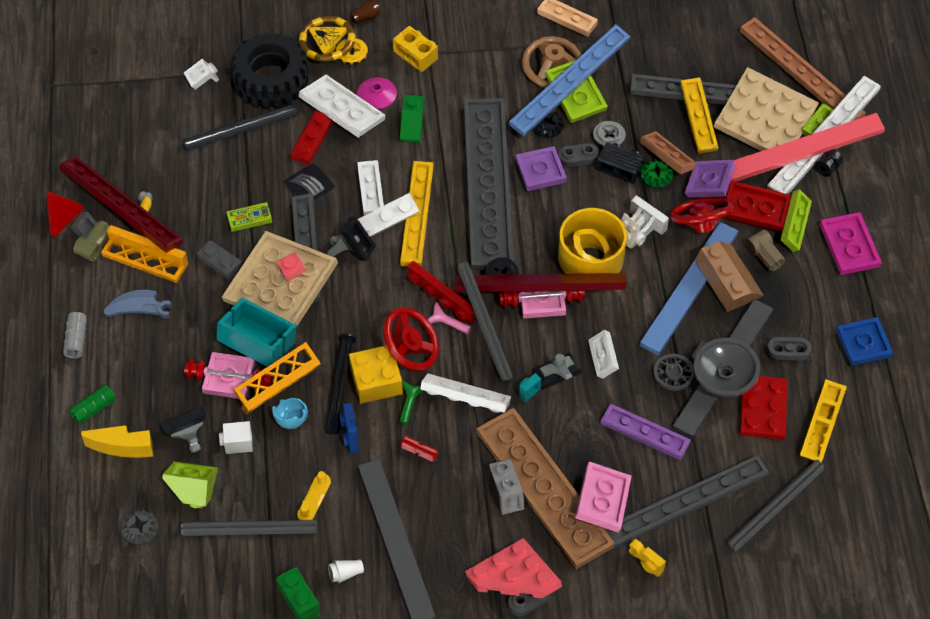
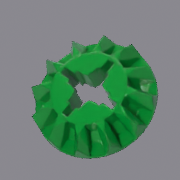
(650, 177)

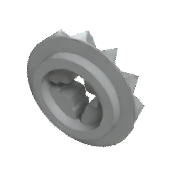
(609, 128)

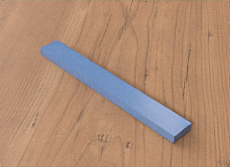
(569, 80)
(682, 297)

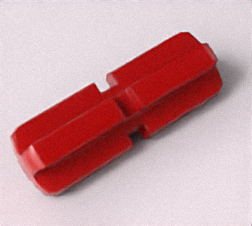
(415, 447)

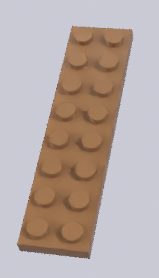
(545, 488)

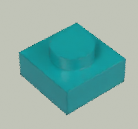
(529, 387)

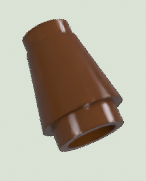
(366, 11)

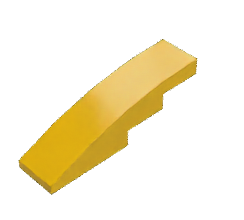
(823, 421)

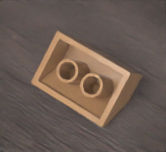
(727, 275)

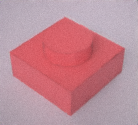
(291, 266)

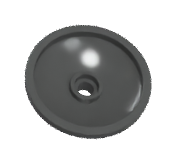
(727, 357)

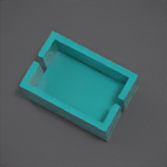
(256, 332)

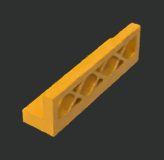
(143, 246)
(279, 386)

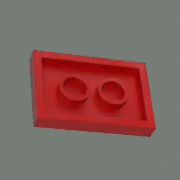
(758, 206)
(765, 409)

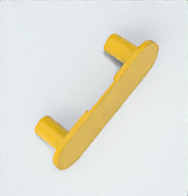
(314, 496)

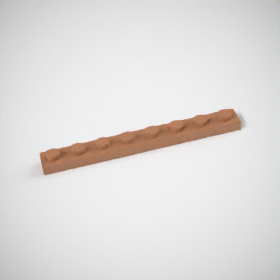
(794, 64)

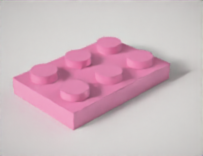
(603, 497)

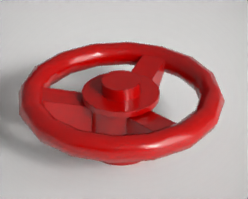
(702, 213)
(408, 339)

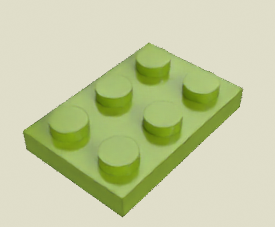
(583, 101)

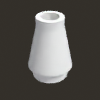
(344, 569)

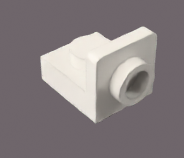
(201, 73)

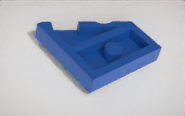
(350, 436)

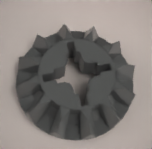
(133, 534)

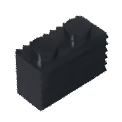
(620, 162)

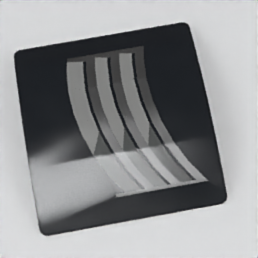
(310, 181)

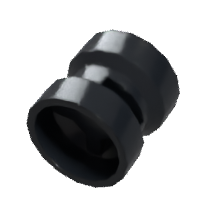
(827, 164)

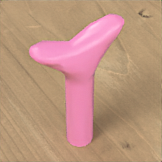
(440, 316)

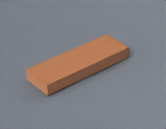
(668, 152)

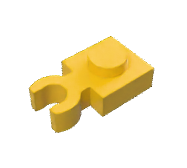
(649, 559)

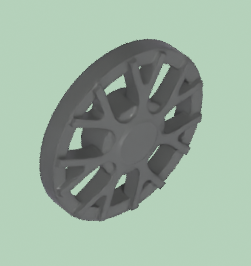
(673, 372)

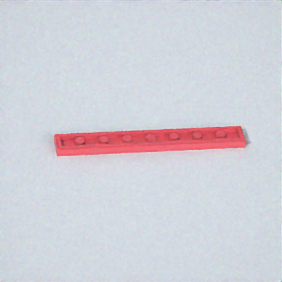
(807, 146)

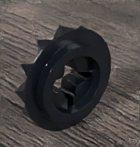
(550, 130)
(501, 263)

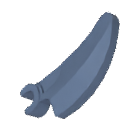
(138, 302)

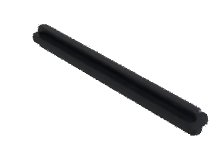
(240, 127)

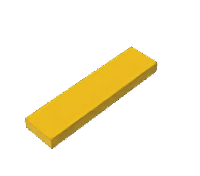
(699, 115)

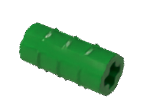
(92, 404)

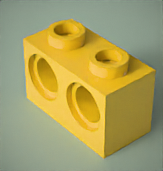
(415, 48)

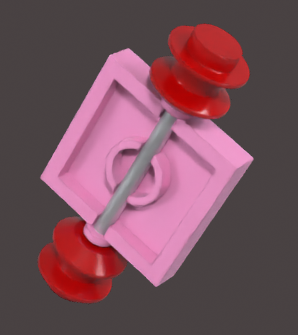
(540, 303)
(225, 374)

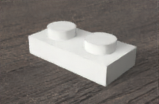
(603, 354)

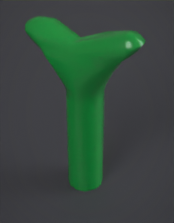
(411, 392)

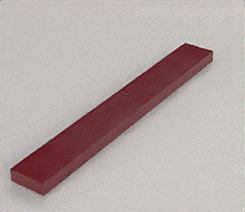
(121, 204)
(546, 282)

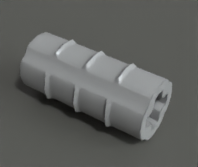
(74, 335)

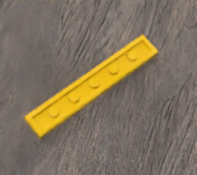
(416, 225)

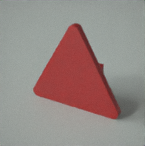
(60, 212)

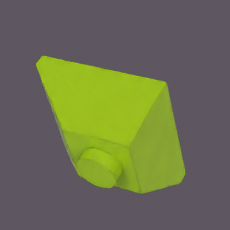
(191, 482)

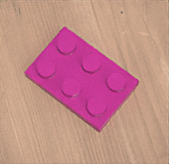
(850, 243)

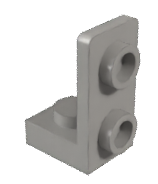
(508, 486)

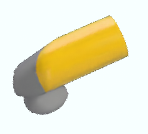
(146, 200)

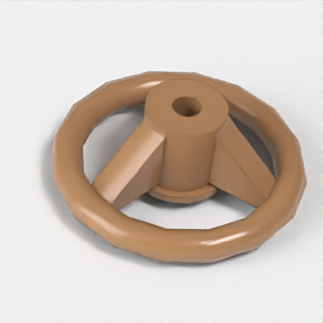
(553, 56)

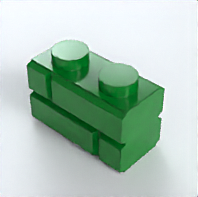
(298, 595)

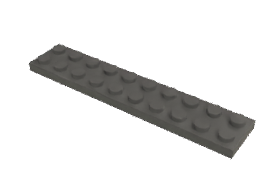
(487, 181)

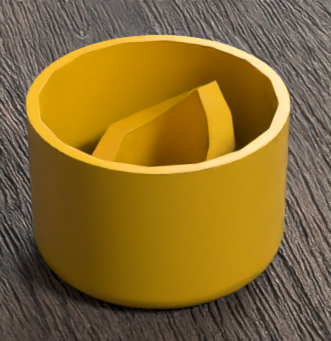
(596, 230)

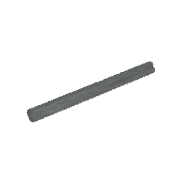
(484, 322)
(775, 505)
(249, 527)

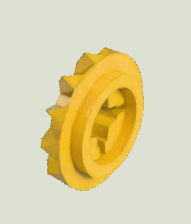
(360, 51)

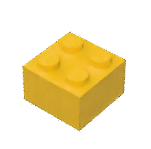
(375, 374)

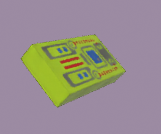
(249, 217)

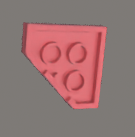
(514, 572)

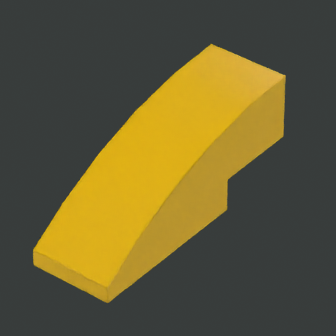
(119, 442)

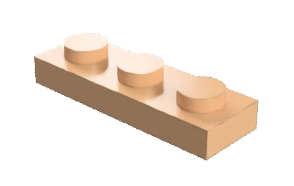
(567, 16)

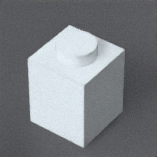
(236, 437)

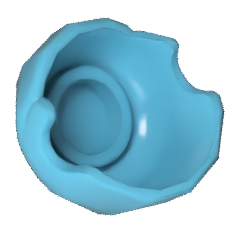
(290, 413)

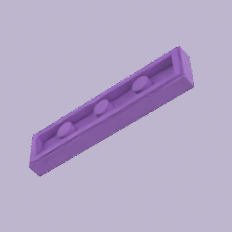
(645, 431)

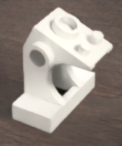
(643, 222)

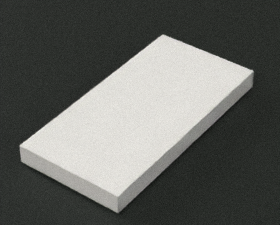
(342, 105)

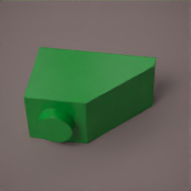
(412, 118)

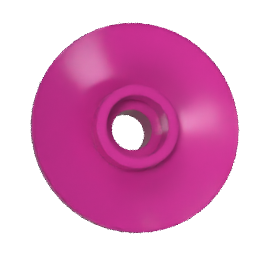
(378, 92)

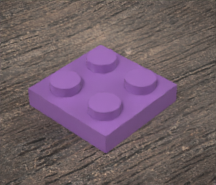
(540, 168)
(710, 178)

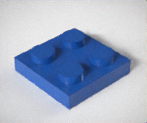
(864, 341)

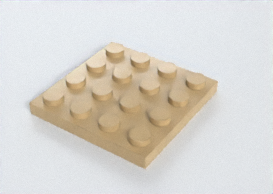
(764, 112)
(266, 286)

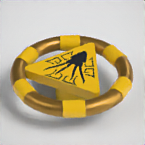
(327, 38)

